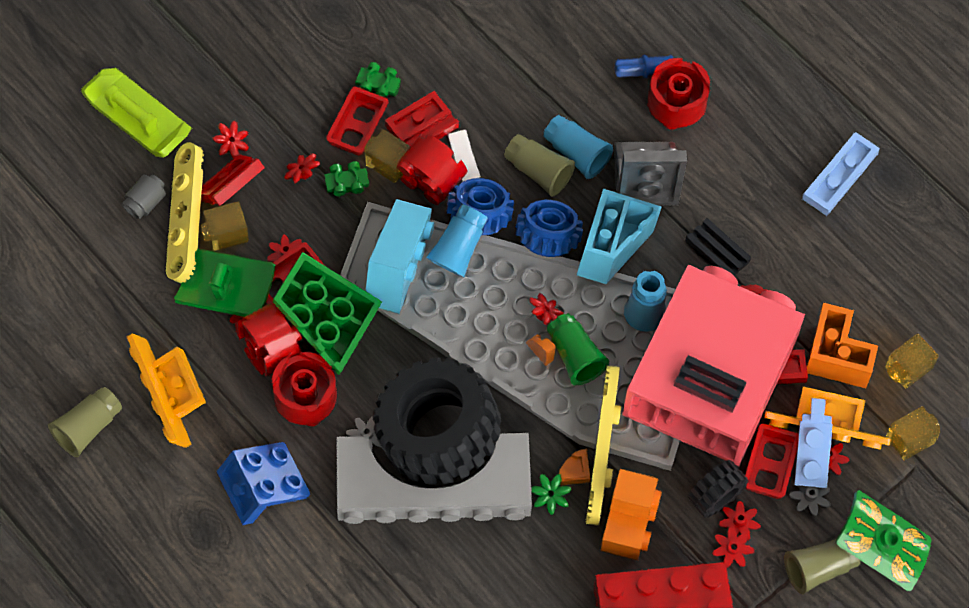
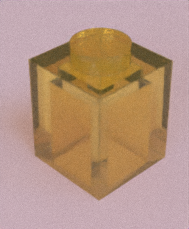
(383, 154)
(224, 226)
(911, 361)
(914, 432)

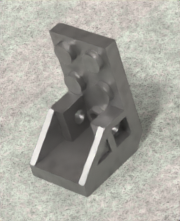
(650, 171)

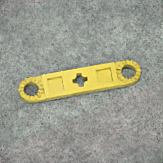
(184, 212)
(601, 474)

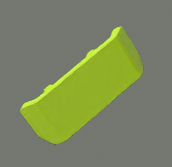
(135, 112)

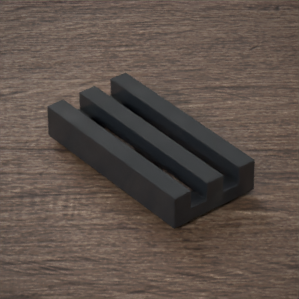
(724, 240)
(713, 373)

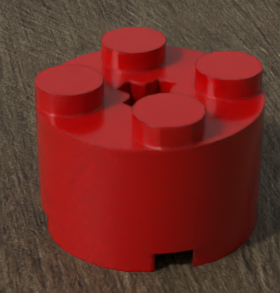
(678, 93)
(431, 168)
(268, 338)
(304, 388)

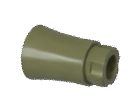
(540, 164)
(85, 421)
(817, 565)

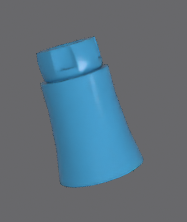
(579, 145)
(459, 241)
(646, 302)

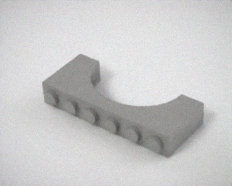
(372, 494)

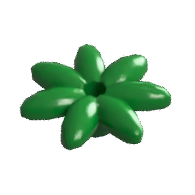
(546, 497)

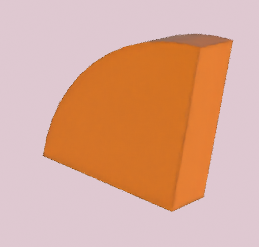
(543, 348)
(575, 469)

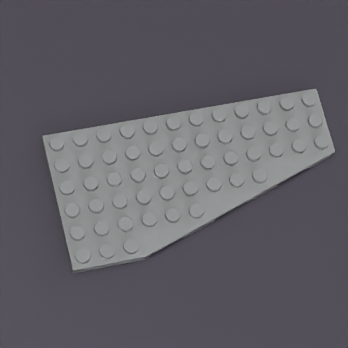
(490, 319)

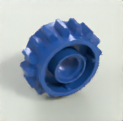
(486, 198)
(549, 228)

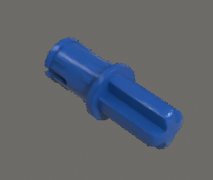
(638, 66)

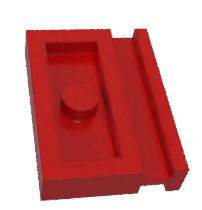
(423, 117)
(230, 179)

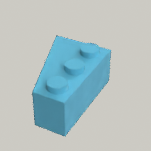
(616, 234)
(397, 254)

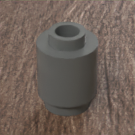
(144, 196)

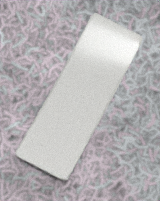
(462, 151)

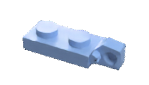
(814, 447)

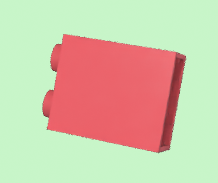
(728, 330)

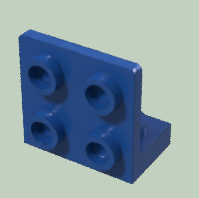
(260, 479)

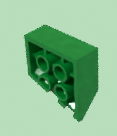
(326, 309)

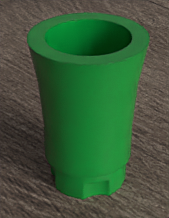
(577, 350)

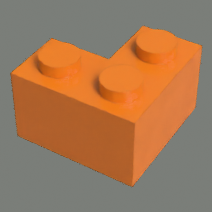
(835, 354)
(632, 506)

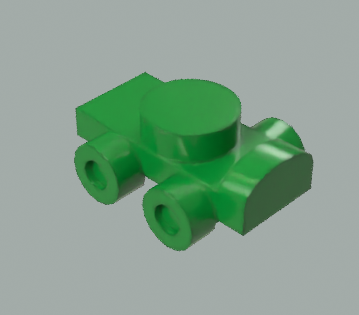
(378, 83)
(346, 181)

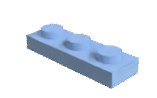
(840, 173)

